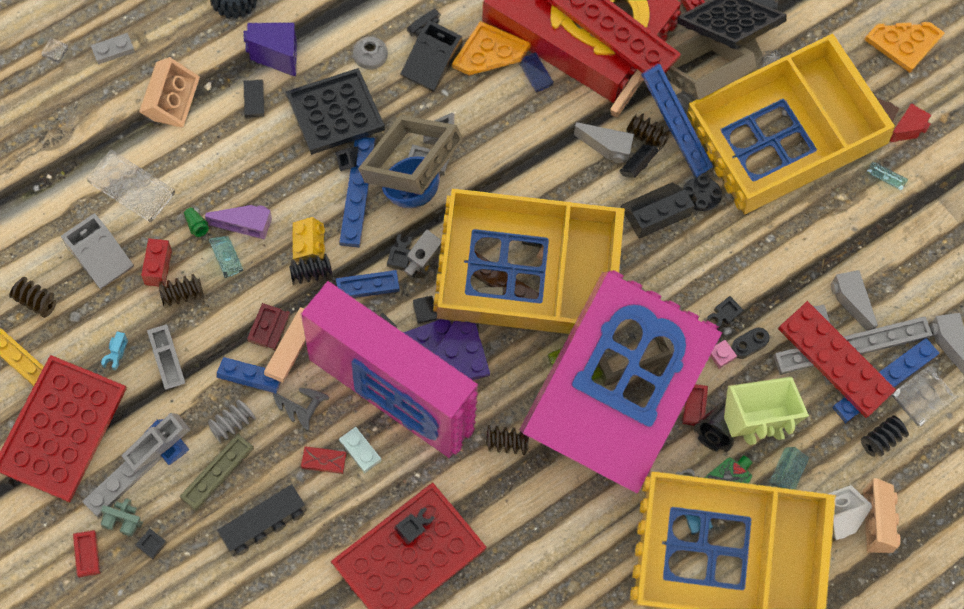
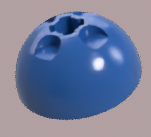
(408, 199)

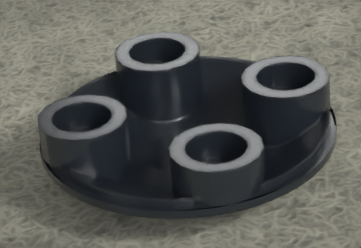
(703, 192)

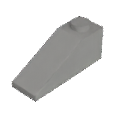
(610, 143)
(854, 298)
(949, 335)

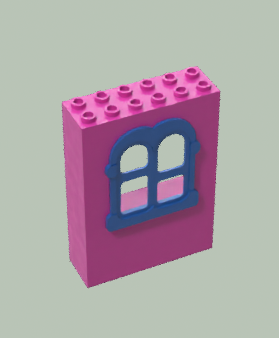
(390, 370)
(600, 424)

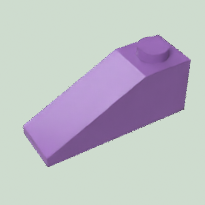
(245, 220)

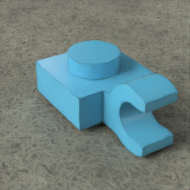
(117, 347)

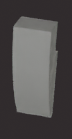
(166, 356)
(155, 441)

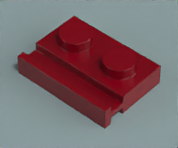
(268, 326)

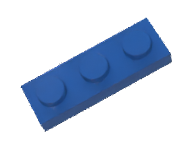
(369, 284)
(246, 374)

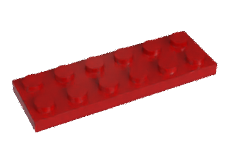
(836, 359)

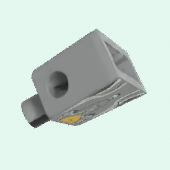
(424, 254)

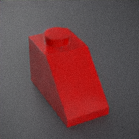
(911, 124)

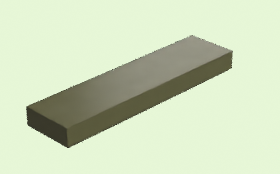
(216, 472)

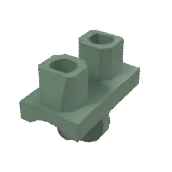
(129, 521)

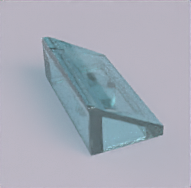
(887, 175)
(225, 255)
(789, 468)

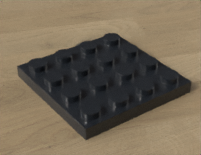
(732, 21)
(335, 111)

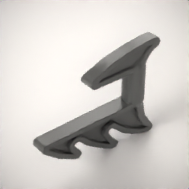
(304, 415)

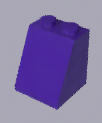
(273, 45)

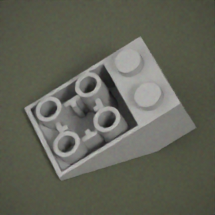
(97, 251)

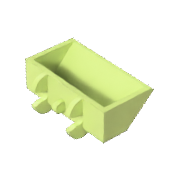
(764, 409)

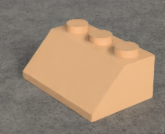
(169, 93)
(882, 519)

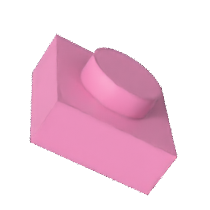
(722, 354)

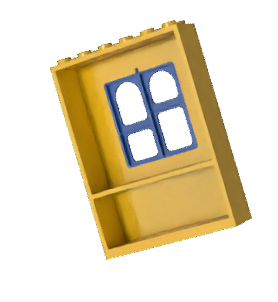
(801, 85)
(577, 245)
(781, 556)

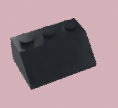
(658, 209)

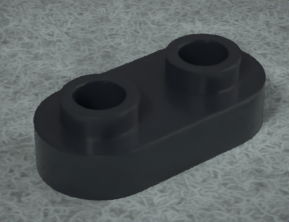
(417, 26)
(751, 342)

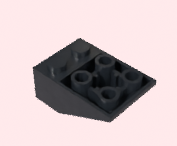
(432, 55)

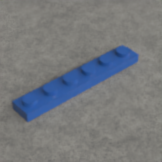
(677, 120)
(356, 198)
(894, 373)

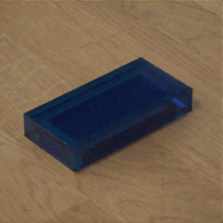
(536, 72)

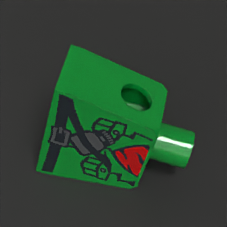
(732, 471)

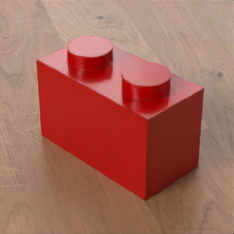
(156, 262)

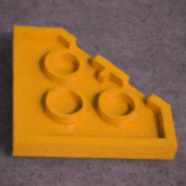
(905, 42)
(489, 49)

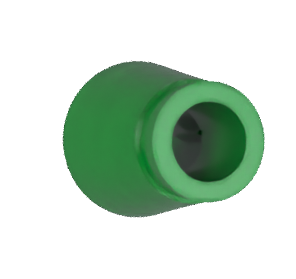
(197, 224)

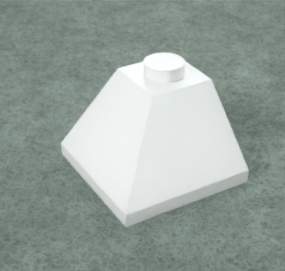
(849, 511)

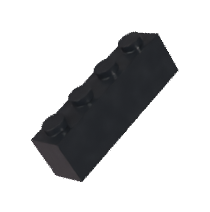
(262, 520)

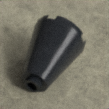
(714, 431)

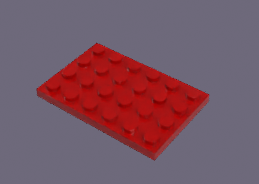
(60, 428)
(399, 575)

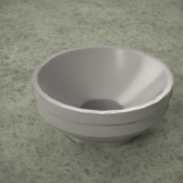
(370, 59)

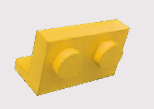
(308, 239)

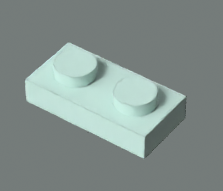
(360, 450)

